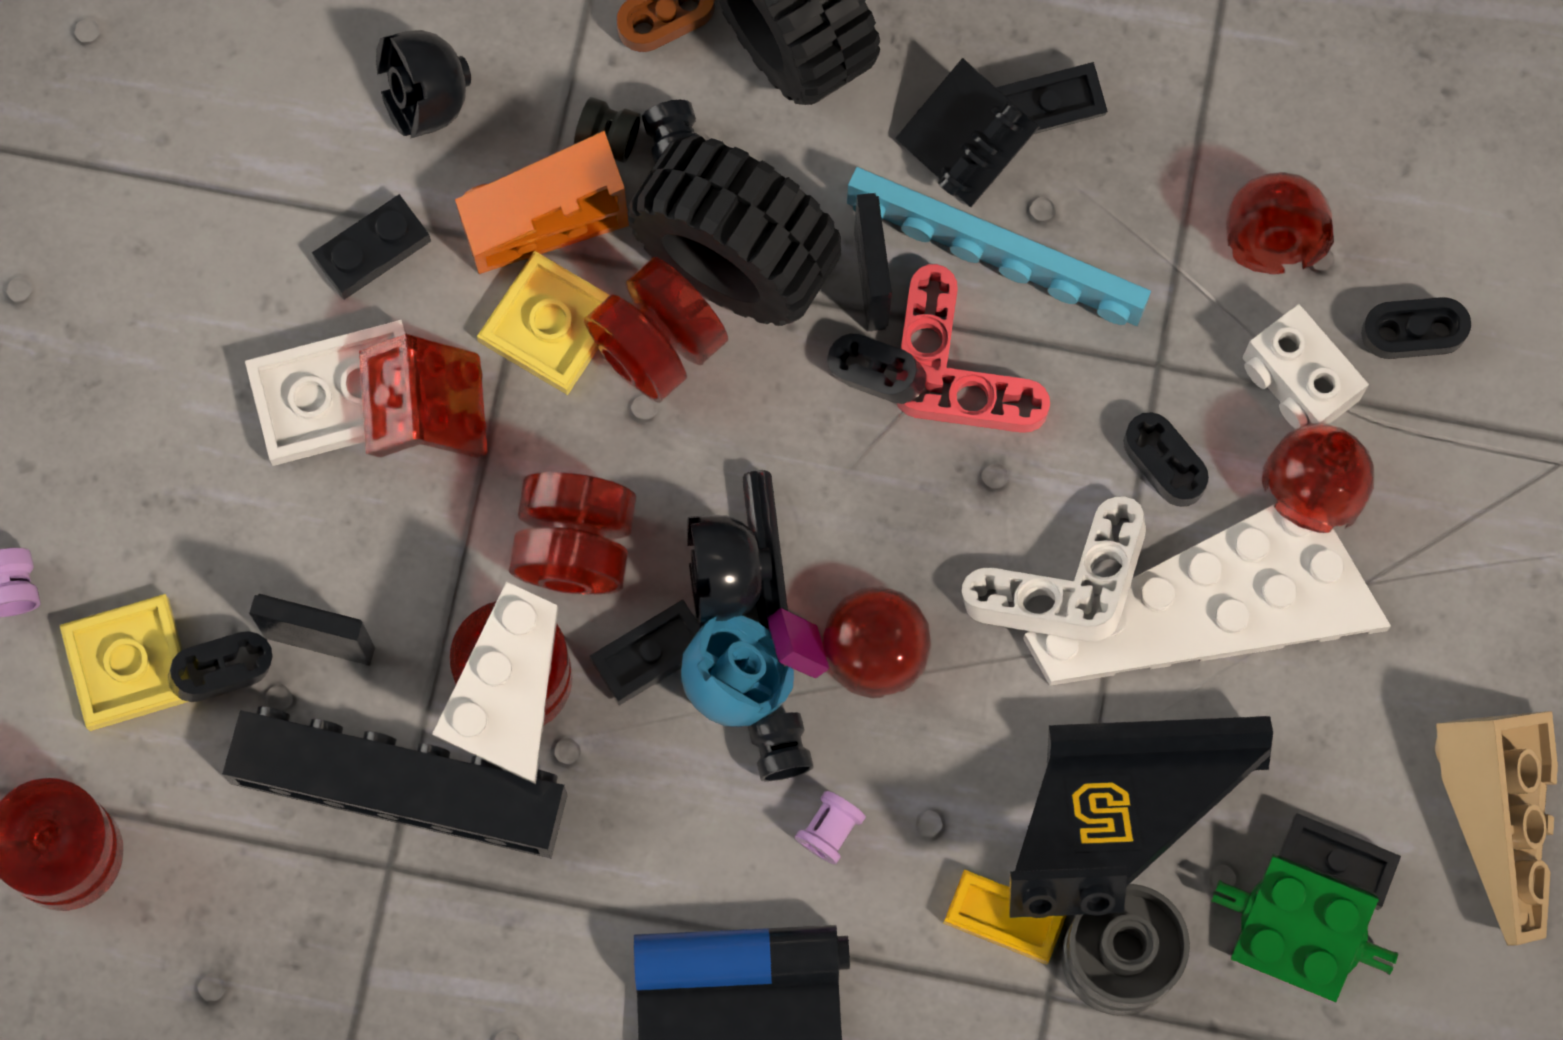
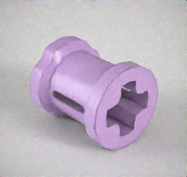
(830, 827)

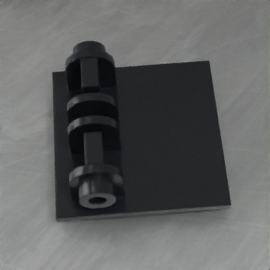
(967, 133)

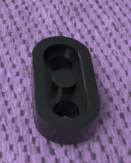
(1413, 327)

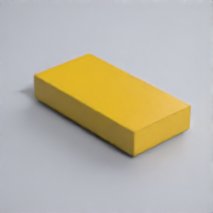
(983, 911)

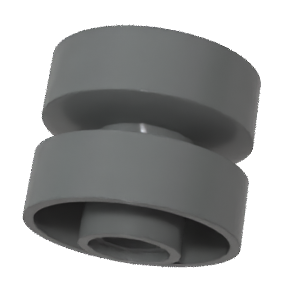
(1129, 957)

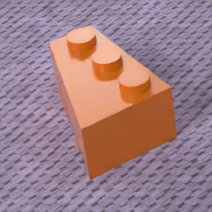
(545, 205)

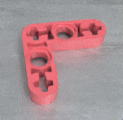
(937, 372)

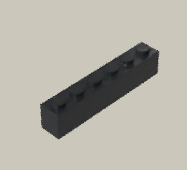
(394, 782)

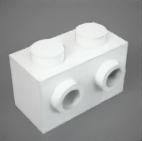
(1303, 370)

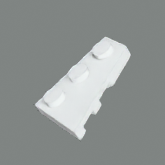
(504, 685)

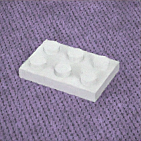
(313, 394)

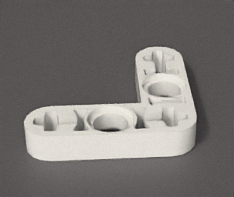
(1070, 597)

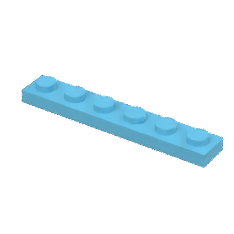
(1013, 254)

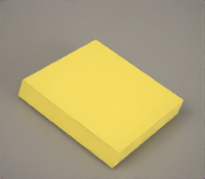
(543, 323)
(123, 661)

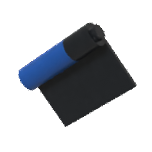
(740, 984)

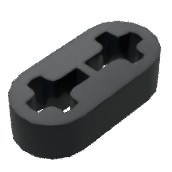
(880, 357)
(1175, 451)
(216, 654)

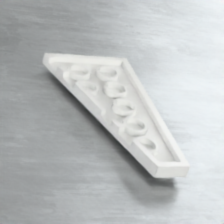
(1225, 598)

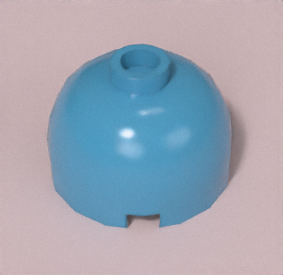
(735, 672)

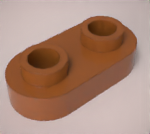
(665, 17)

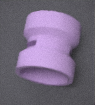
(16, 590)

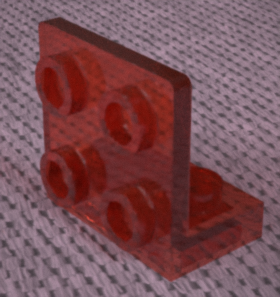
(422, 396)

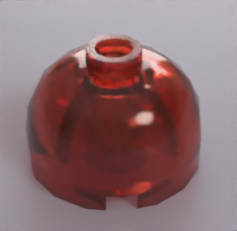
(1278, 223)
(1320, 477)
(877, 642)

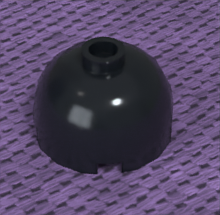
(423, 80)
(725, 567)

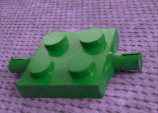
(1304, 927)

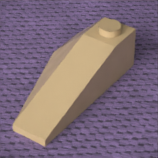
(1498, 787)

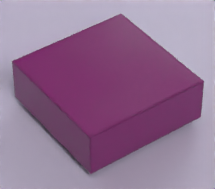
(798, 643)

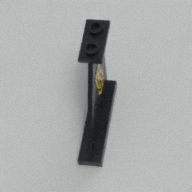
(1120, 801)

